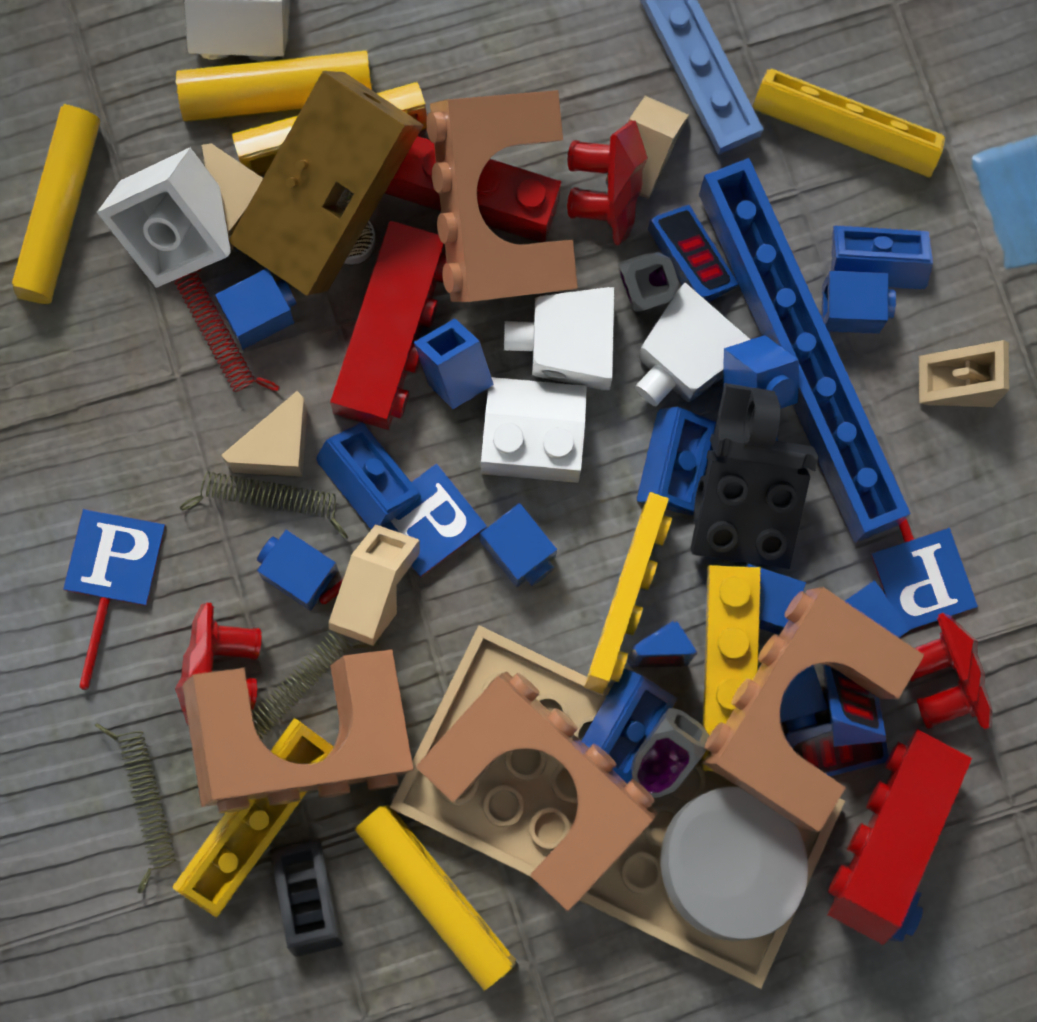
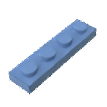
(704, 72)

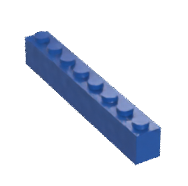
(790, 317)

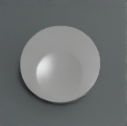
(733, 865)

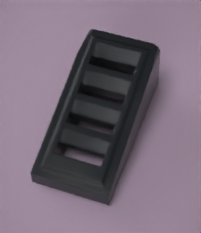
(315, 940)

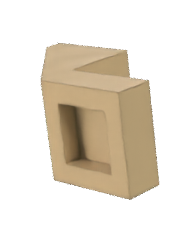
(369, 585)

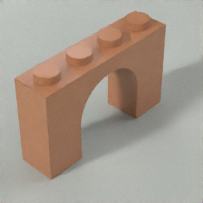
(464, 139)
(752, 745)
(238, 767)
(608, 808)

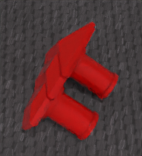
(624, 164)
(214, 639)
(959, 650)

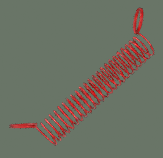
(220, 334)

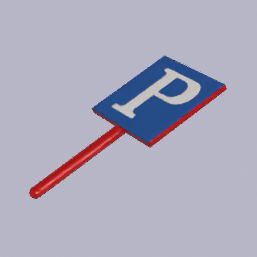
(438, 519)
(113, 561)
(924, 577)

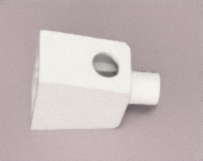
(569, 337)
(686, 348)

